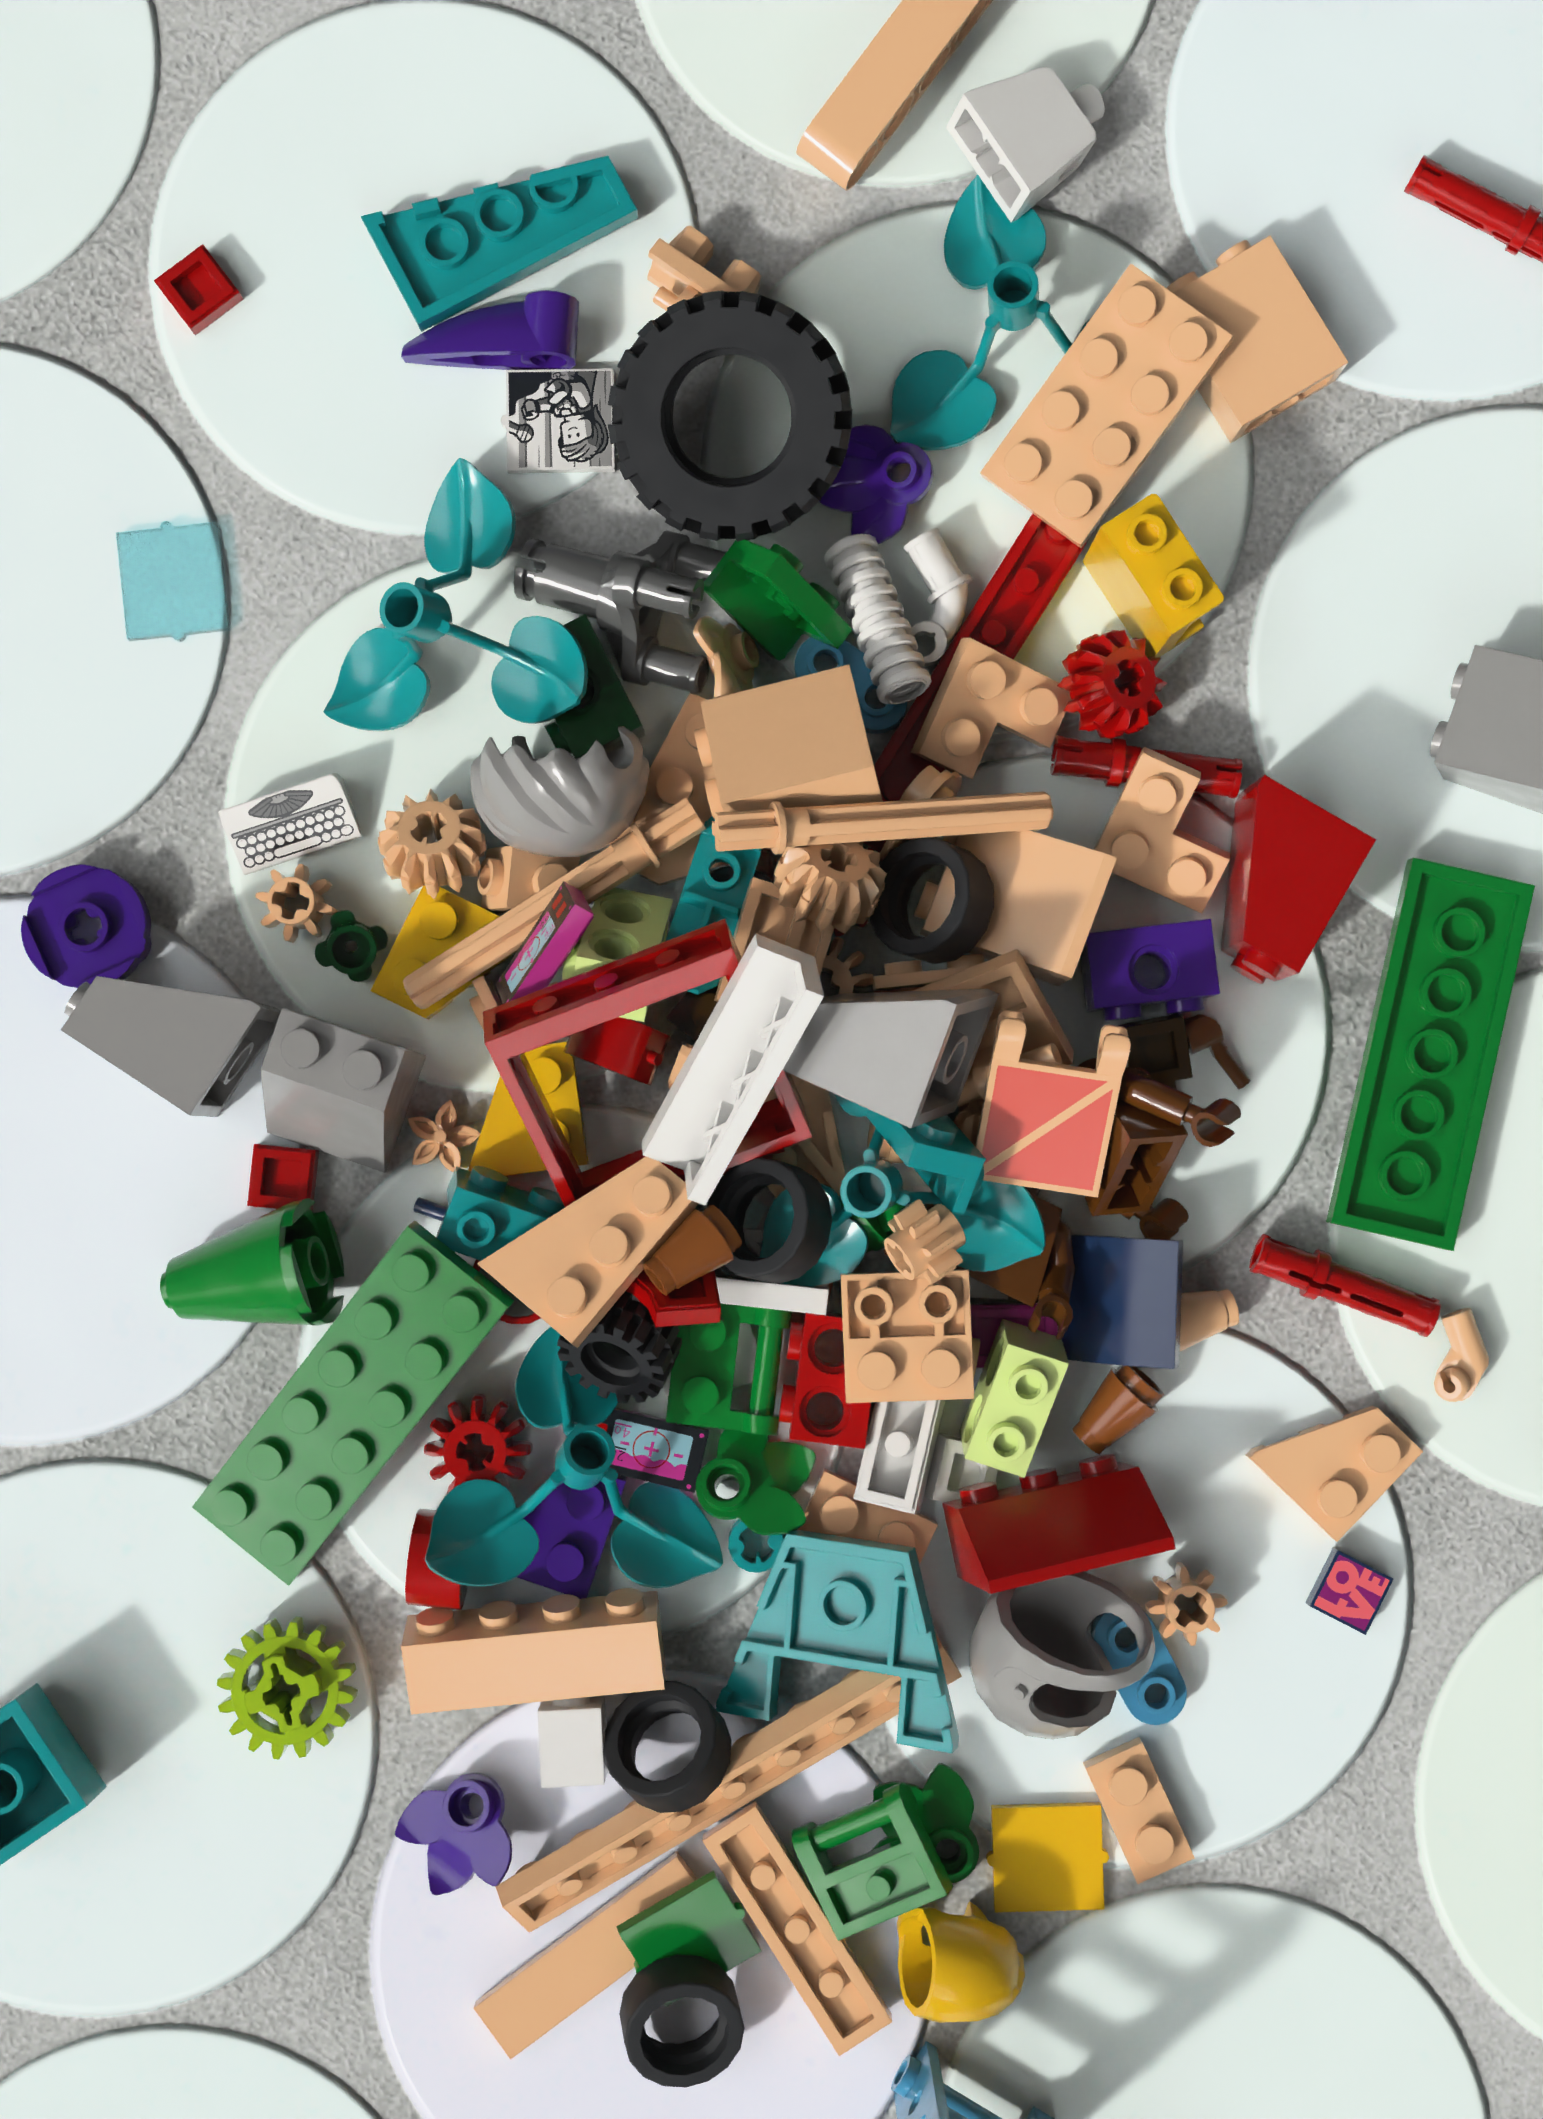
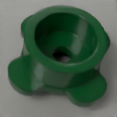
(355, 963)

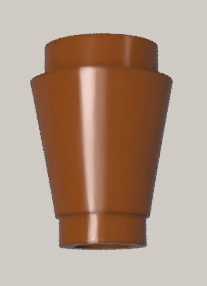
(693, 1250)
(1117, 1407)

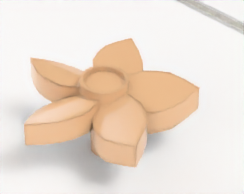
(442, 1137)

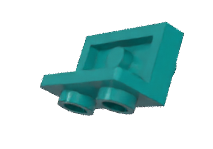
(939, 1155)
(489, 1213)

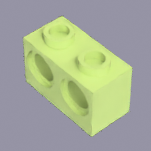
(620, 927)
(1013, 1398)

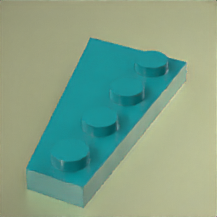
(483, 242)

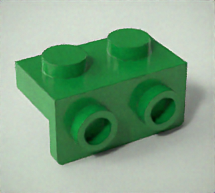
(772, 600)

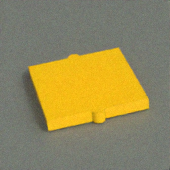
(1047, 1857)

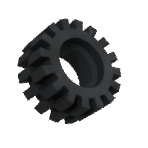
(624, 1353)

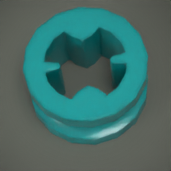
(758, 1564)

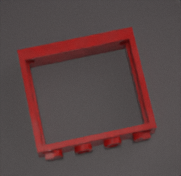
(605, 995)

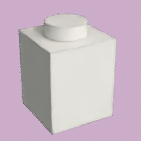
(572, 1742)

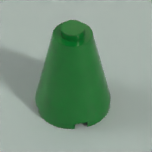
(261, 1272)

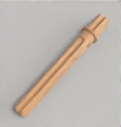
(878, 821)
(593, 878)

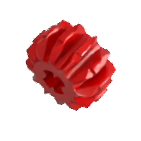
(1112, 684)
(493, 1433)

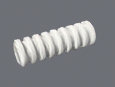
(877, 619)

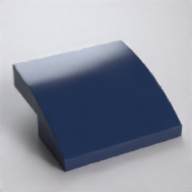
(1125, 1301)

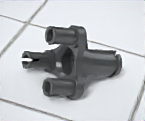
(628, 600)

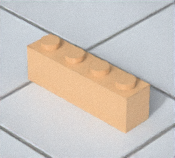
(533, 1651)

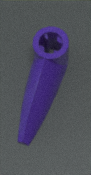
(504, 336)

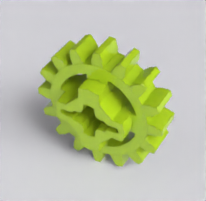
(262, 1696)

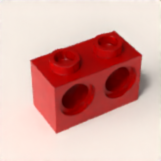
(816, 1377)

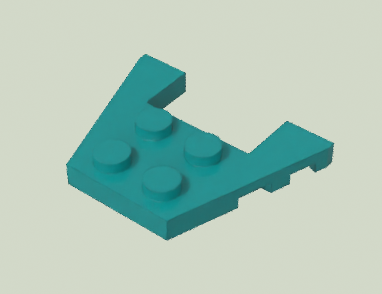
(851, 1609)

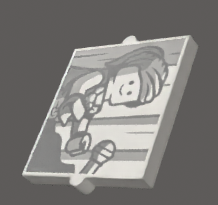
(558, 421)

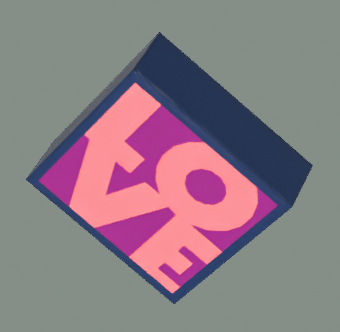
(1349, 1591)

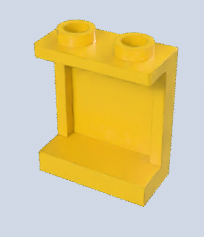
(1152, 576)

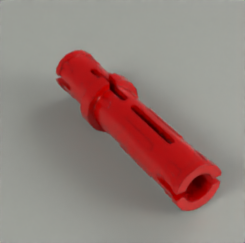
(1479, 207)
(1115, 761)
(1320, 1276)

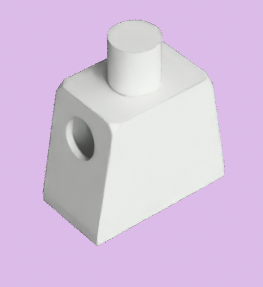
(1026, 135)

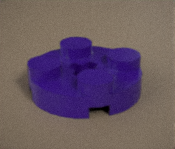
(53, 914)

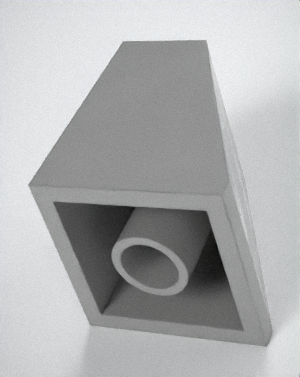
(1495, 728)
(172, 1039)
(895, 1049)
(337, 1088)

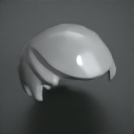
(556, 801)

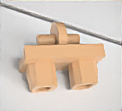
(681, 272)

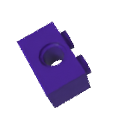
(1181, 948)

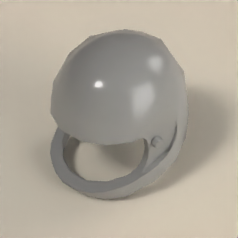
(1040, 1662)

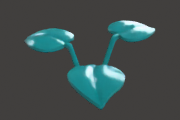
(935, 394)
(379, 678)
(999, 1222)
(483, 1536)

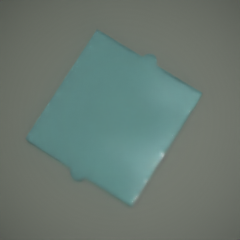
(173, 581)

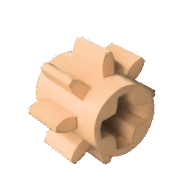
(289, 888)
(925, 1241)
(1183, 1620)

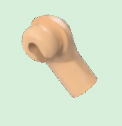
(1465, 1360)

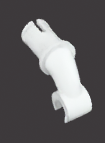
(947, 591)

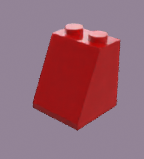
(1284, 878)

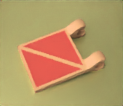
(1046, 1119)

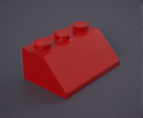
(1054, 1524)

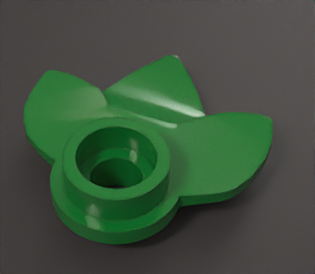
(766, 1479)
(946, 1814)

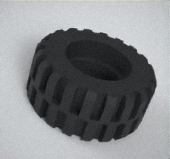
(645, 397)

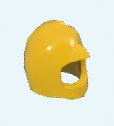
(966, 1969)

